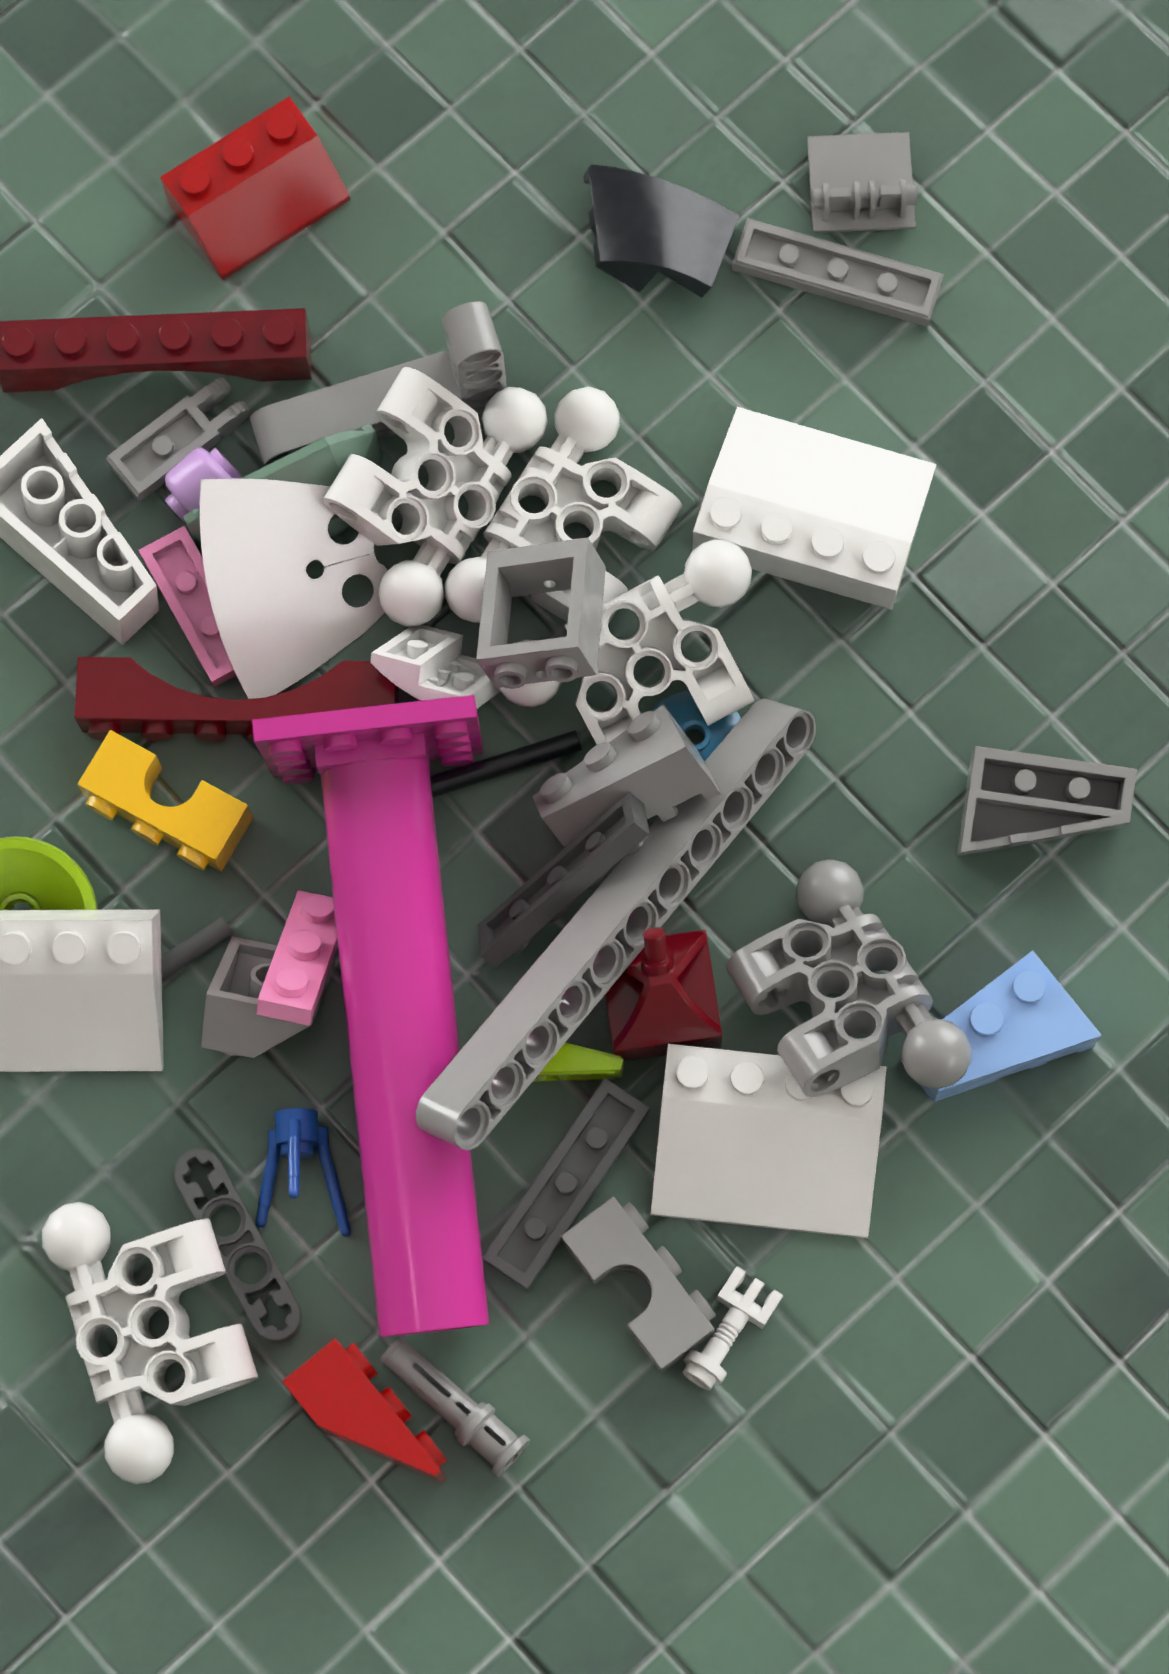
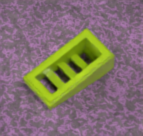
(581, 1063)

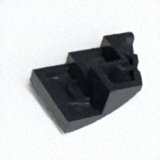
(656, 227)

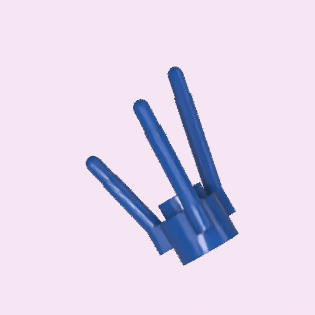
(296, 1137)

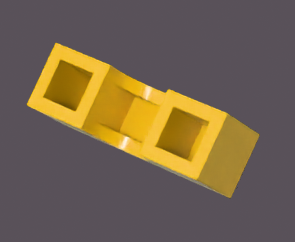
(202, 828)

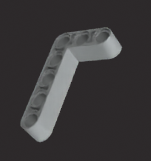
(468, 368)

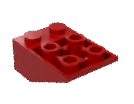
(347, 1406)

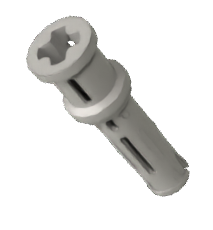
(473, 1422)

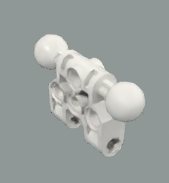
(468, 467)
(638, 512)
(713, 575)
(214, 1362)

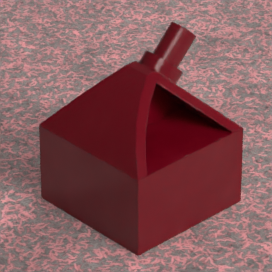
(665, 997)

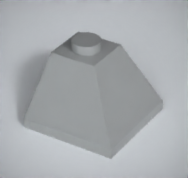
(232, 999)

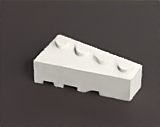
(69, 538)

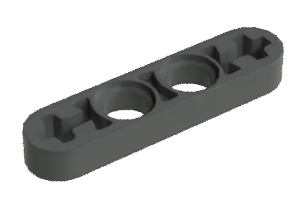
(243, 1242)

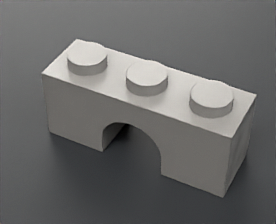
(614, 1242)

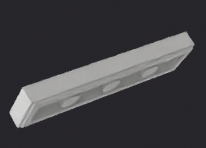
(837, 272)

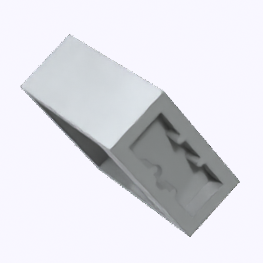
(534, 571)

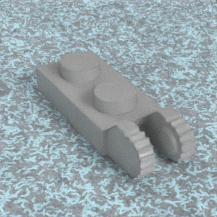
(173, 435)

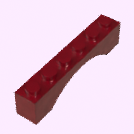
(232, 343)
(128, 699)

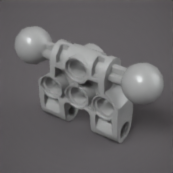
(822, 1049)

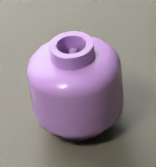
(185, 478)

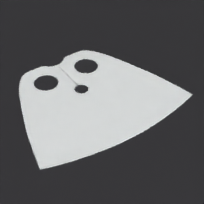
(263, 601)

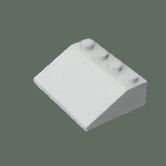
(815, 506)
(80, 990)
(758, 1152)

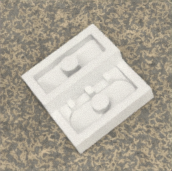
(431, 666)

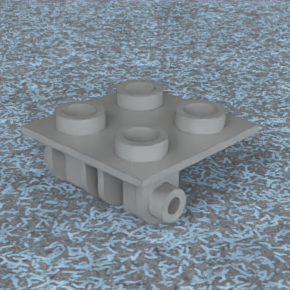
(861, 182)

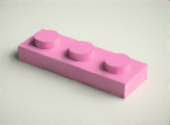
(181, 580)
(300, 960)

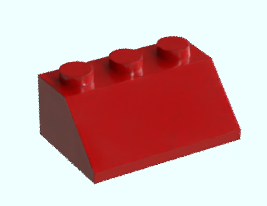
(255, 188)

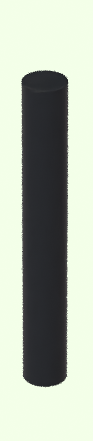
(505, 763)

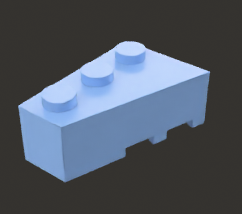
(1017, 1026)

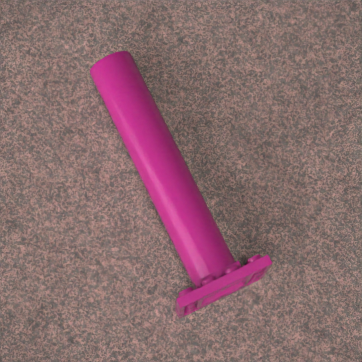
(396, 988)

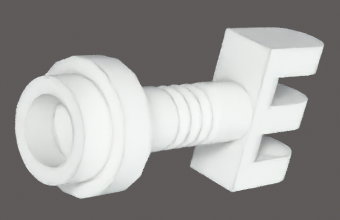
(705, 1367)

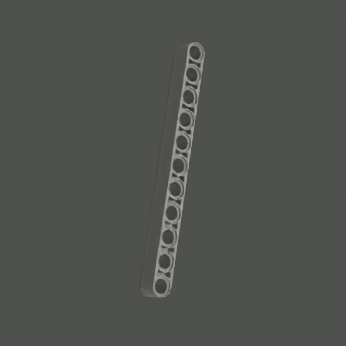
(610, 927)

